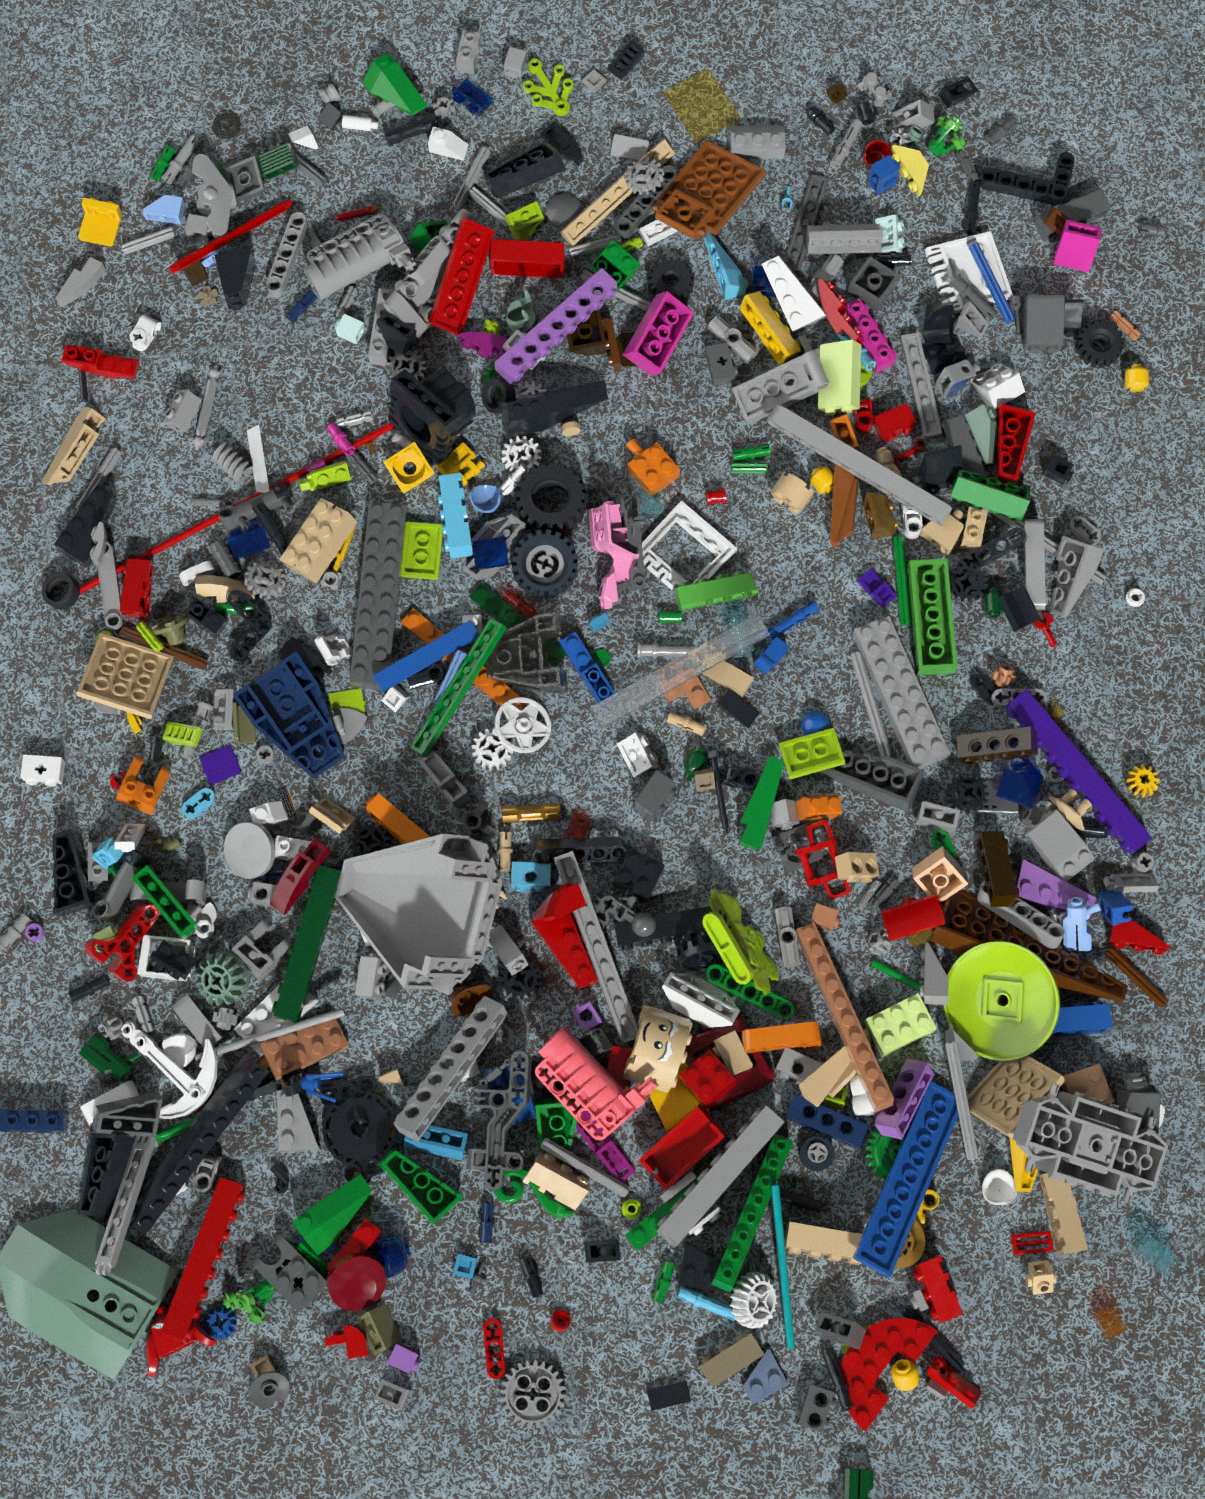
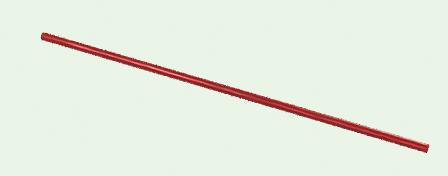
(215, 518)

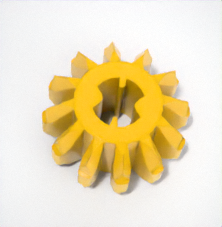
(1135, 780)

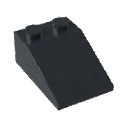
(940, 469)

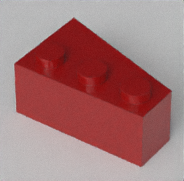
(937, 1290)

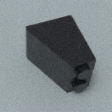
(236, 276)

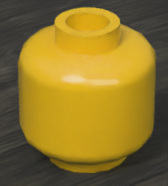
(1136, 378)
(822, 480)
(905, 1375)

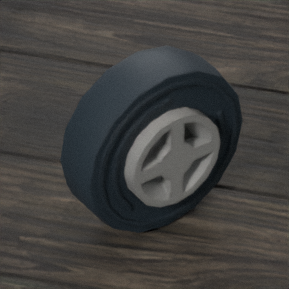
(816, 1162)

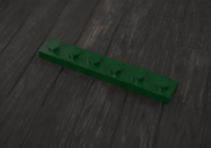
(509, 618)

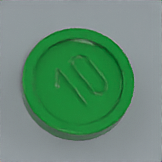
(601, 657)

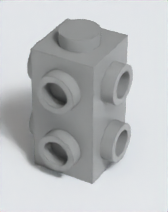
(182, 410)
(370, 977)

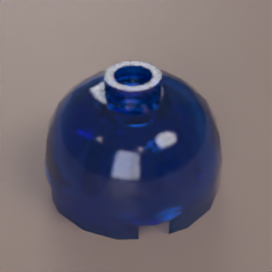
(392, 1255)

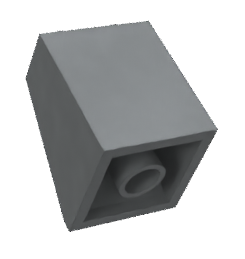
(1043, 323)

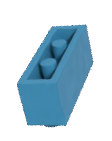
(440, 1142)

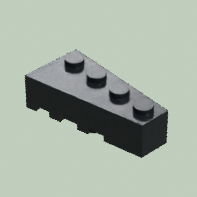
(524, 170)
(76, 538)
(71, 885)
(104, 1173)

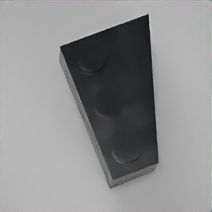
(699, 1270)

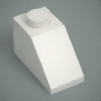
(447, 144)
(269, 814)

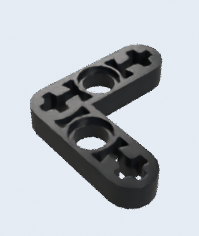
(252, 628)
(290, 1084)

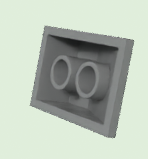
(1060, 846)

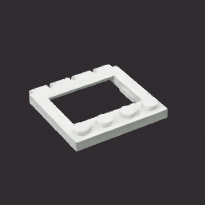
(700, 531)

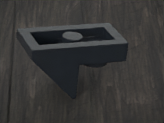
(602, 1251)

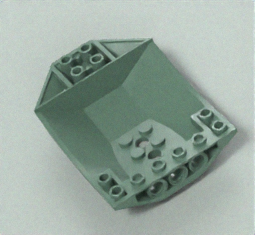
(46, 1283)

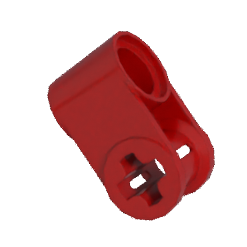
(863, 413)

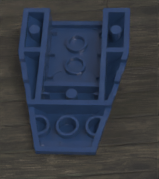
(293, 715)

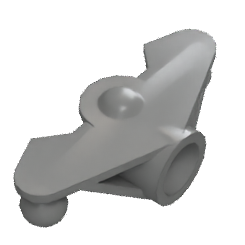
(214, 195)

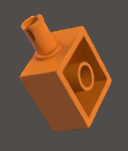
(651, 467)

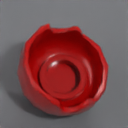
(876, 149)

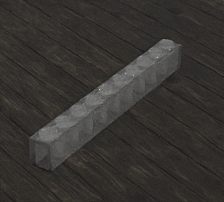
(680, 671)

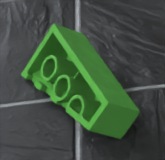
(715, 591)

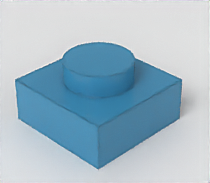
(598, 622)
(465, 1266)

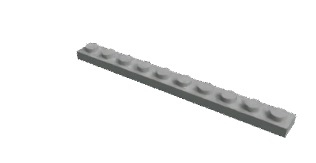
(599, 952)

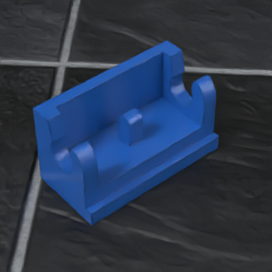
(1113, 906)

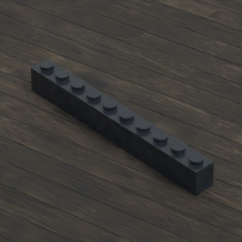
(196, 1142)

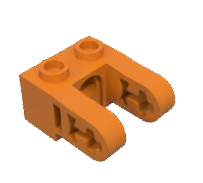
(139, 794)

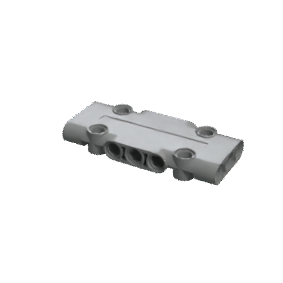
(425, 278)

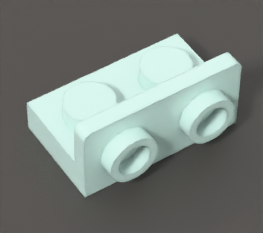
(892, 234)

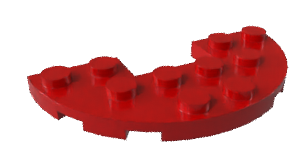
(865, 1365)

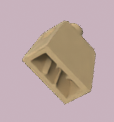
(947, 535)

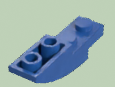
(586, 667)

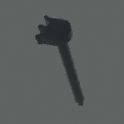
(713, 756)

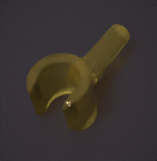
(1057, 713)

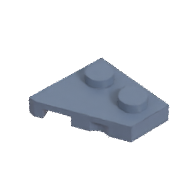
(764, 1379)

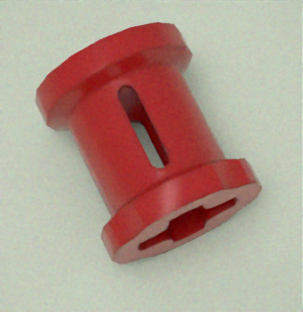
(716, 496)

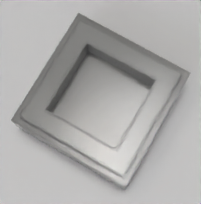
(594, 81)

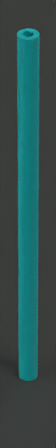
(783, 1266)

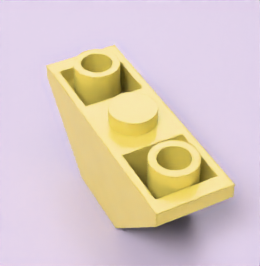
(912, 167)

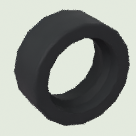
(488, 393)
(49, 585)

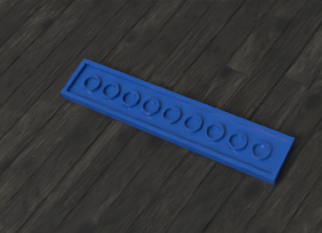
(908, 1181)

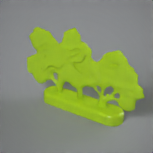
(741, 946)

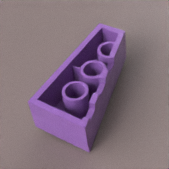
(1046, 890)

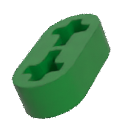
(946, 842)

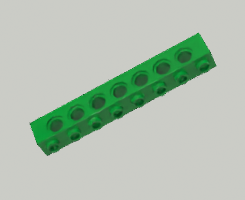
(752, 1213)

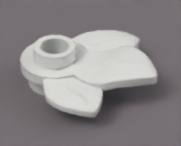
(203, 917)

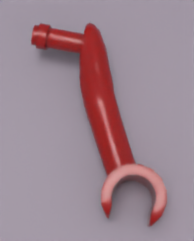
(905, 455)

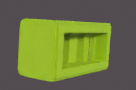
(180, 734)

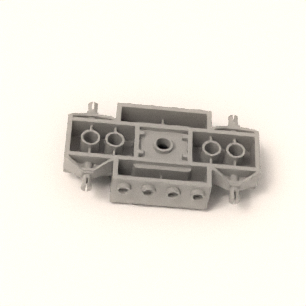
(1061, 1139)

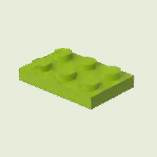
(422, 550)
(811, 753)

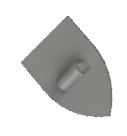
(347, 723)

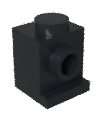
(1062, 465)

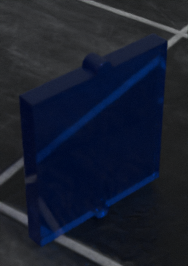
(490, 553)

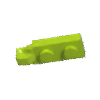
(325, 477)

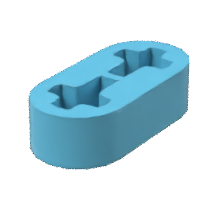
(195, 799)

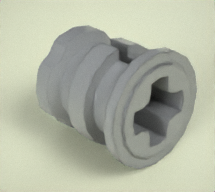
(1141, 868)

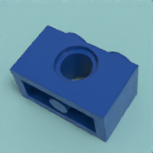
(883, 174)

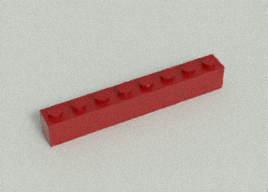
(202, 1260)

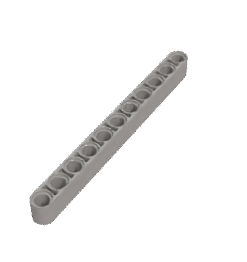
(859, 465)

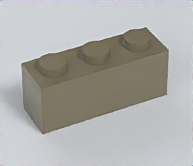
(730, 1359)

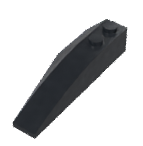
(547, 409)

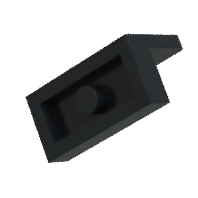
(1018, 608)

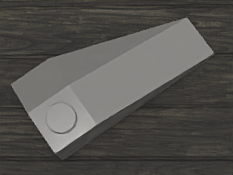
(1075, 568)

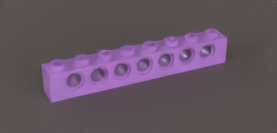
(599, 281)

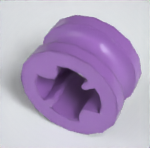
(34, 926)

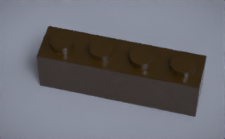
(997, 869)

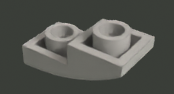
(99, 537)

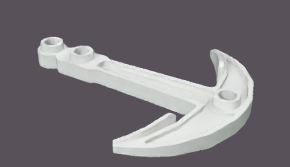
(180, 1077)

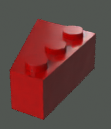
(137, 588)

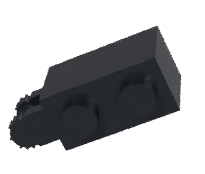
(311, 658)

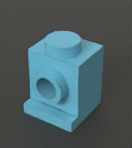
(106, 853)

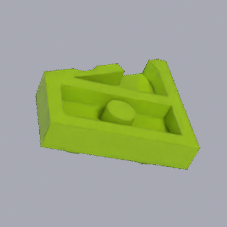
(524, 221)

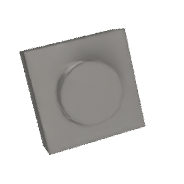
(918, 1301)

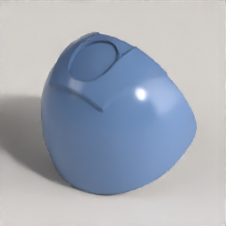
(483, 493)

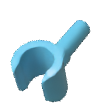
(787, 198)

